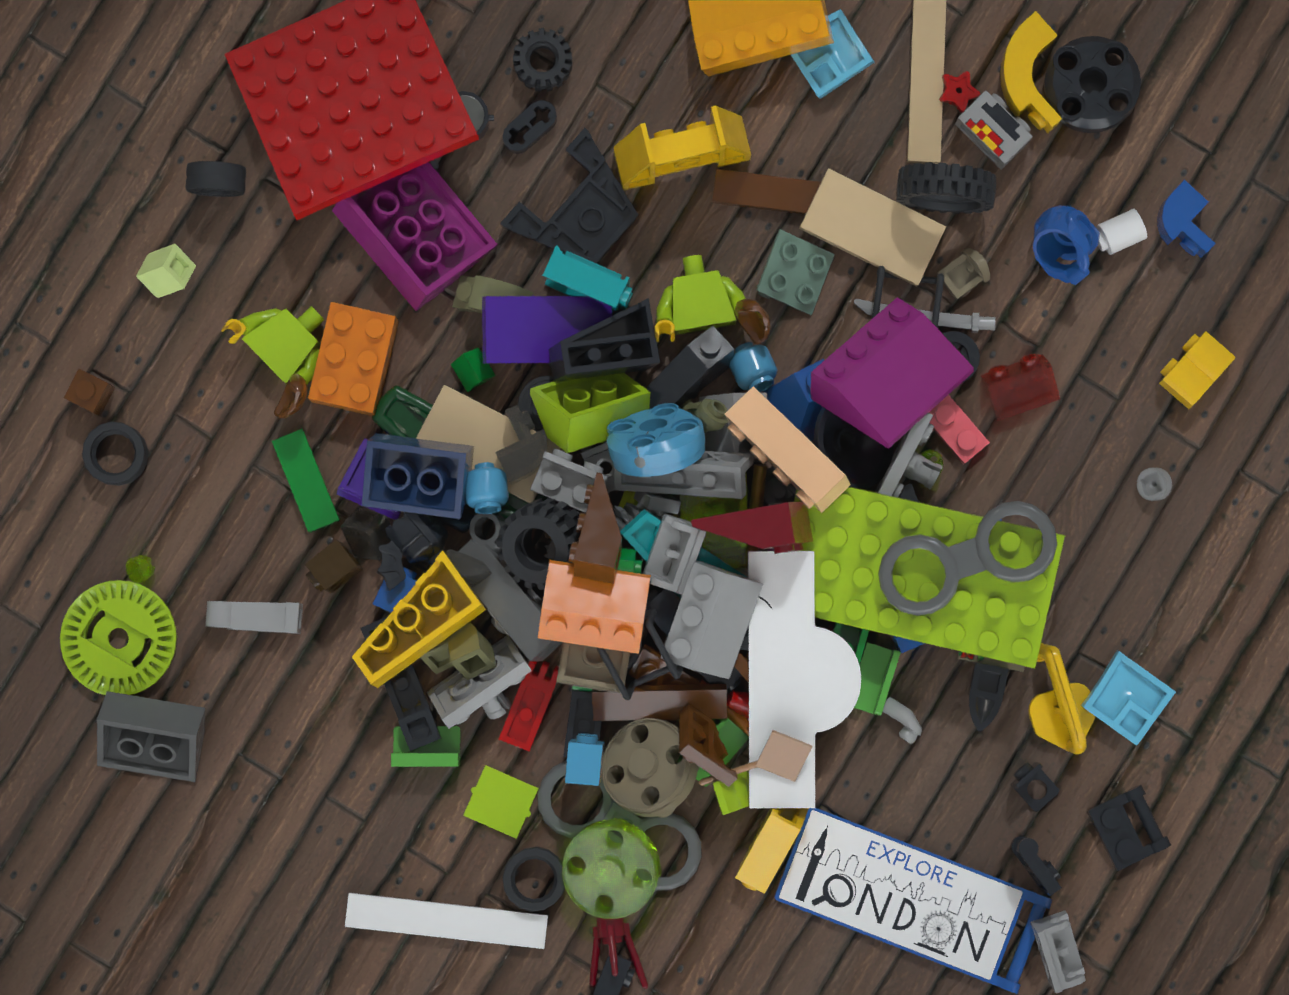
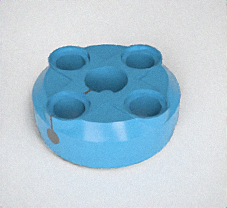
(656, 441)

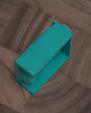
(582, 277)

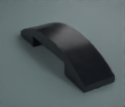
(409, 703)

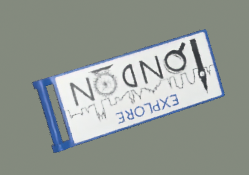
(908, 897)

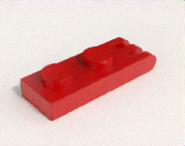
(529, 707)

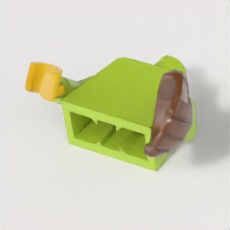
(706, 301)
(285, 347)

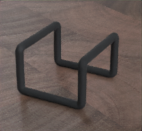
(881, 274)
(676, 670)

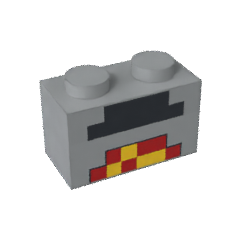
(994, 129)

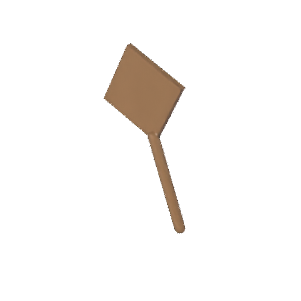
(779, 756)

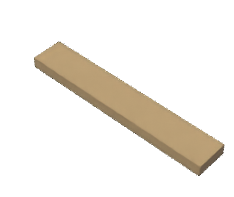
(926, 81)

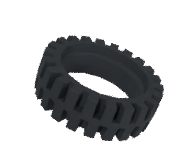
(946, 188)

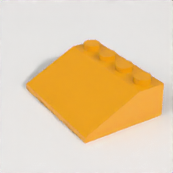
(755, 31)

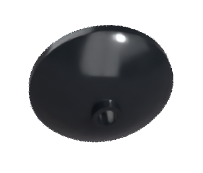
(851, 450)

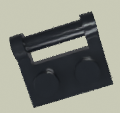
(1118, 832)
(1041, 871)

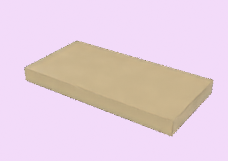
(872, 227)
(467, 422)

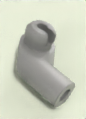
(905, 717)

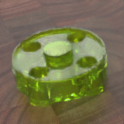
(611, 869)

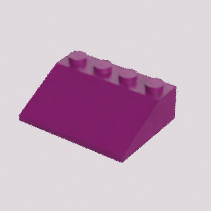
(416, 232)
(889, 373)

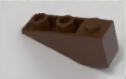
(600, 540)

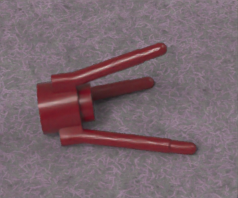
(611, 933)

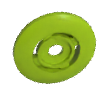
(125, 607)

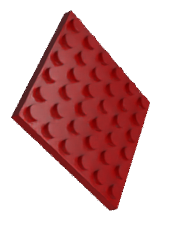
(350, 100)

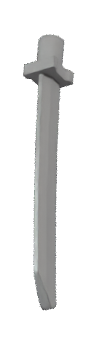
(972, 322)

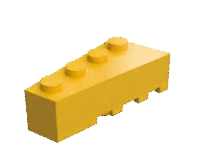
(419, 622)

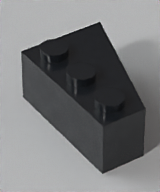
(609, 347)

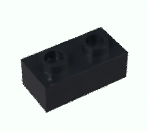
(610, 984)

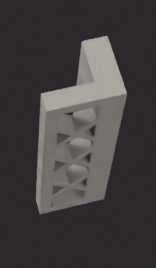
(711, 476)

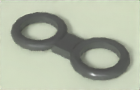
(967, 558)
(612, 810)

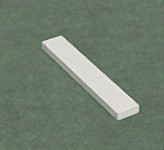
(446, 920)

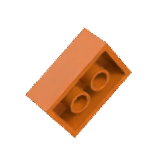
(353, 359)

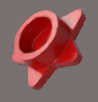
(958, 99)

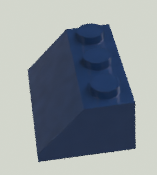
(416, 475)

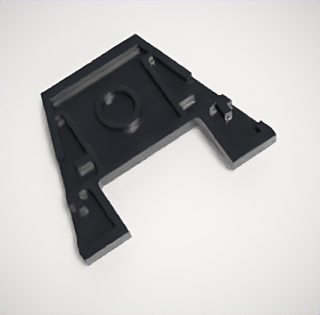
(590, 217)

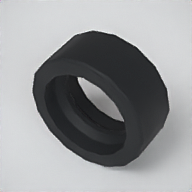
(90, 448)
(509, 879)

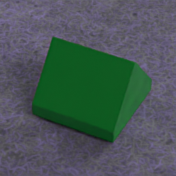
(471, 369)

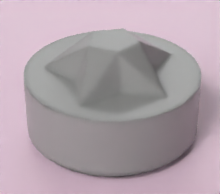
(1154, 484)

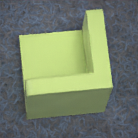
(166, 270)

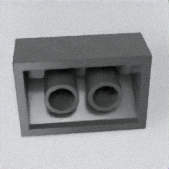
(150, 736)

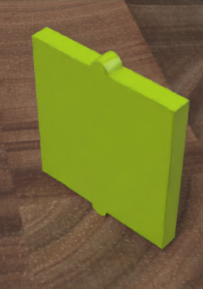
(500, 801)

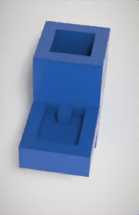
(1176, 220)

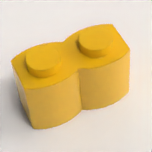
(1196, 370)

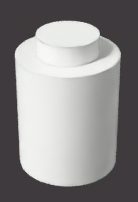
(1121, 232)

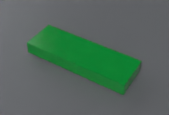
(305, 480)

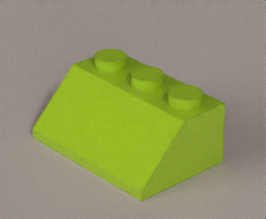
(580, 410)

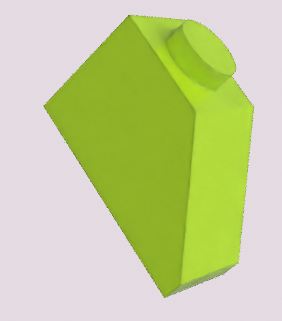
(735, 796)

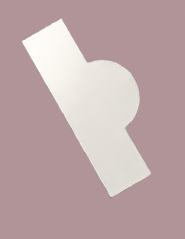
(798, 674)

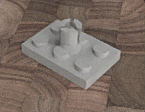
(909, 463)
(458, 697)

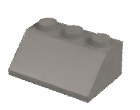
(712, 620)

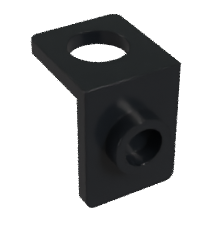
(1024, 776)

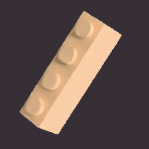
(787, 449)

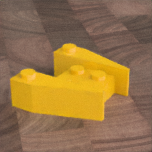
(669, 152)

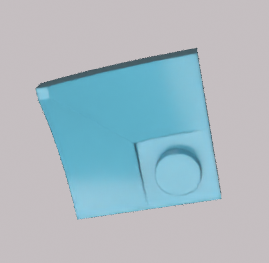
(834, 63)
(1128, 698)

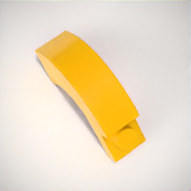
(1016, 72)

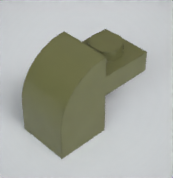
(472, 289)
(465, 650)

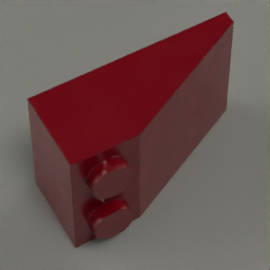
(772, 526)

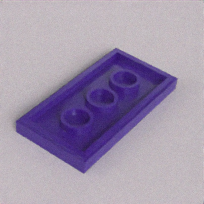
(528, 326)

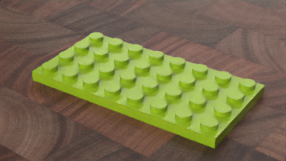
(983, 616)

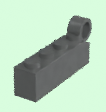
(510, 602)

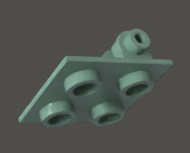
(794, 272)

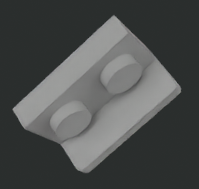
(565, 480)

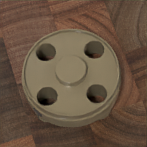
(647, 768)

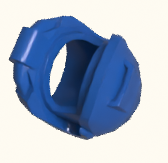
(1068, 235)

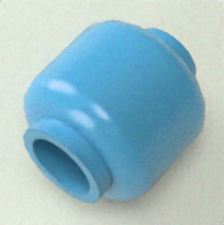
(753, 367)
(486, 488)

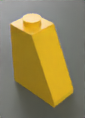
(770, 847)

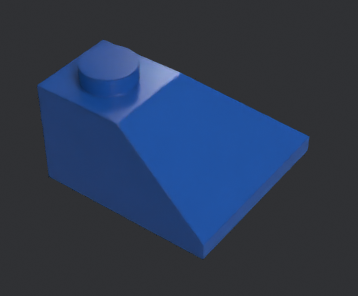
(794, 400)

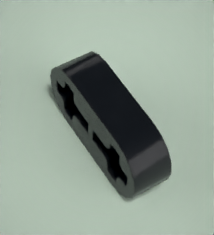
(524, 121)

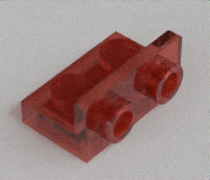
(1021, 386)

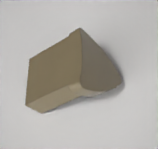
(965, 273)

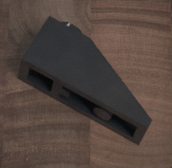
(692, 369)

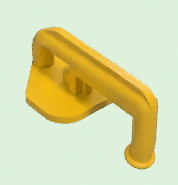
(1058, 712)

